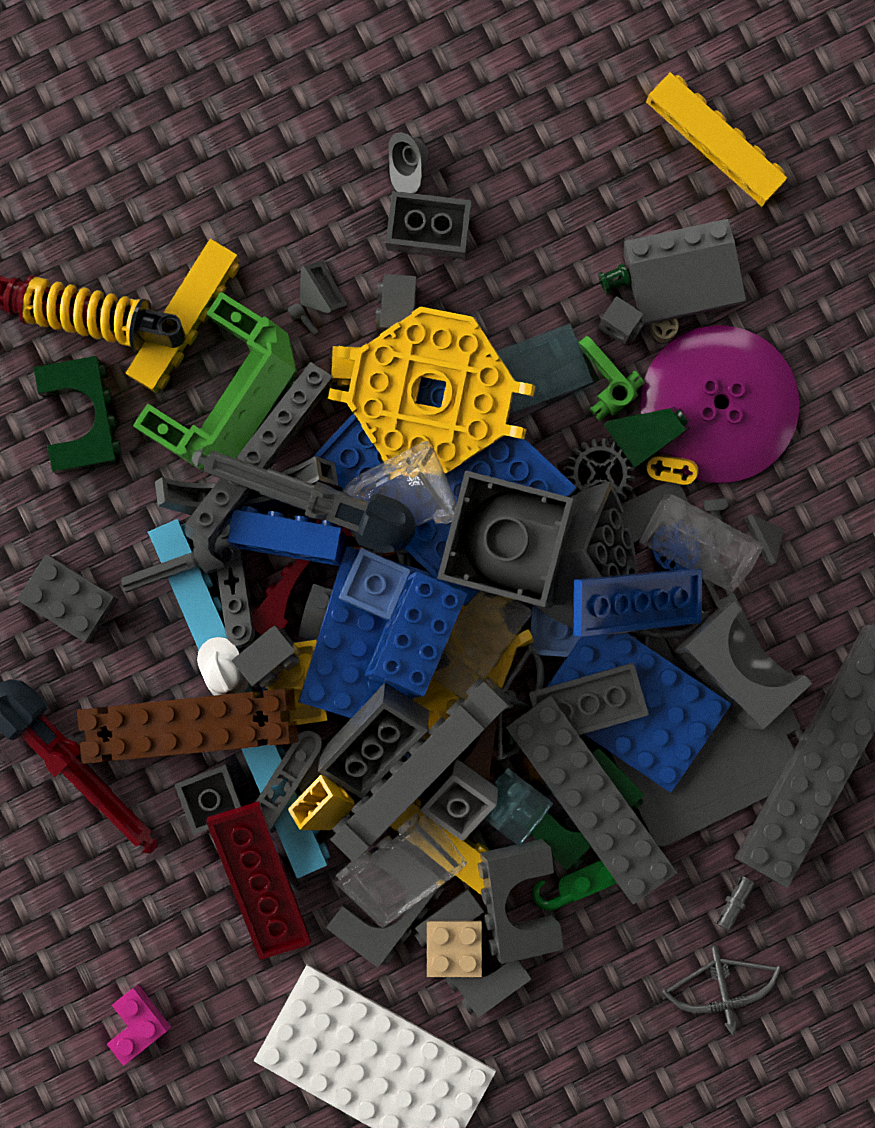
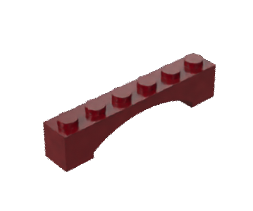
(275, 606)

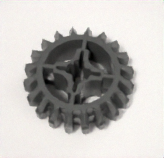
(615, 457)

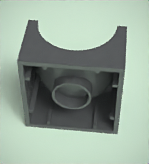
(507, 539)
(739, 669)

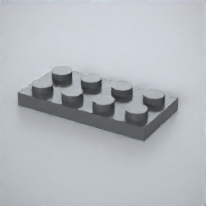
(598, 698)

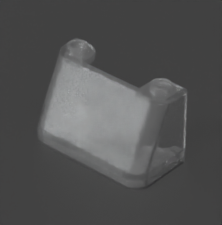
(413, 480)

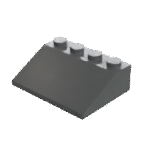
(684, 271)

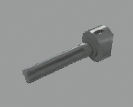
(200, 557)

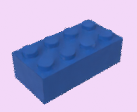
(286, 536)

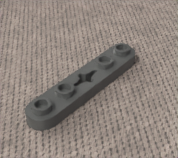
(237, 607)
(294, 767)

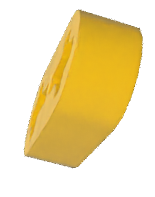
(671, 475)

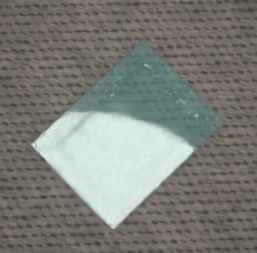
(549, 363)

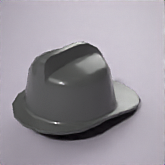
(406, 160)

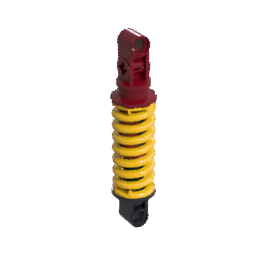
(81, 313)

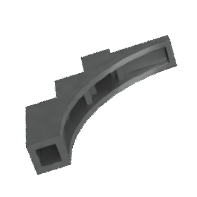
(187, 496)

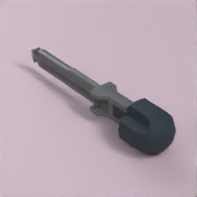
(380, 523)

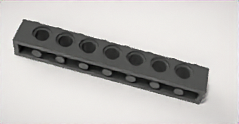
(261, 451)

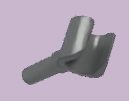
(296, 311)

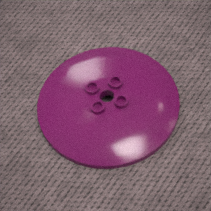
(759, 392)

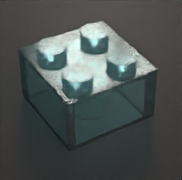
(517, 807)

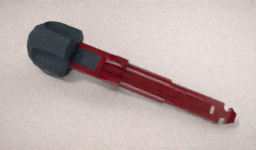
(23, 716)

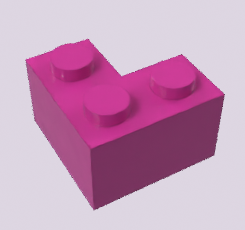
(143, 1023)

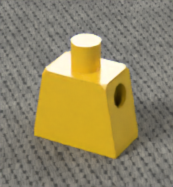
(321, 805)

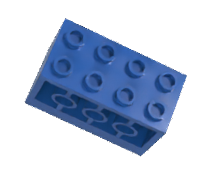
(415, 635)

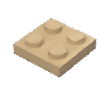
(454, 948)

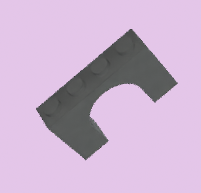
(501, 872)
(372, 940)
(491, 988)

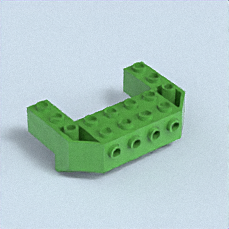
(247, 400)

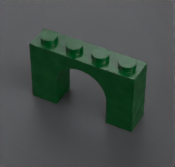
(99, 444)
(570, 844)

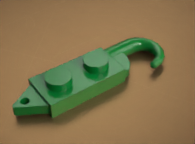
(576, 886)

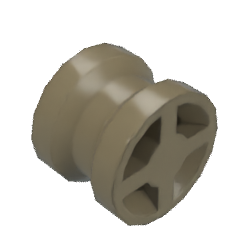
(664, 326)

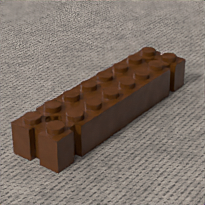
(187, 725)

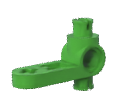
(607, 403)

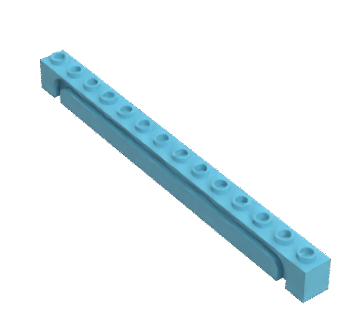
(206, 622)

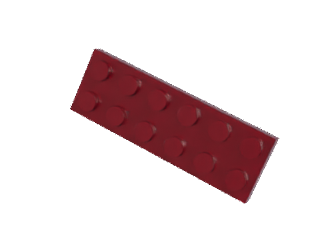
(259, 880)

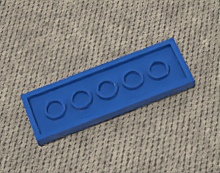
(637, 602)

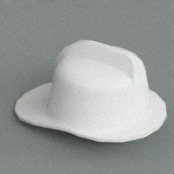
(217, 668)

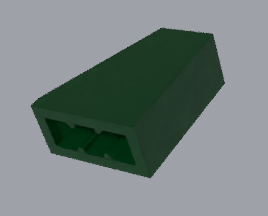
(647, 433)

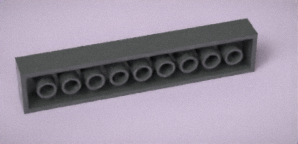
(816, 769)

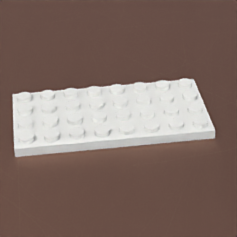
(370, 1059)

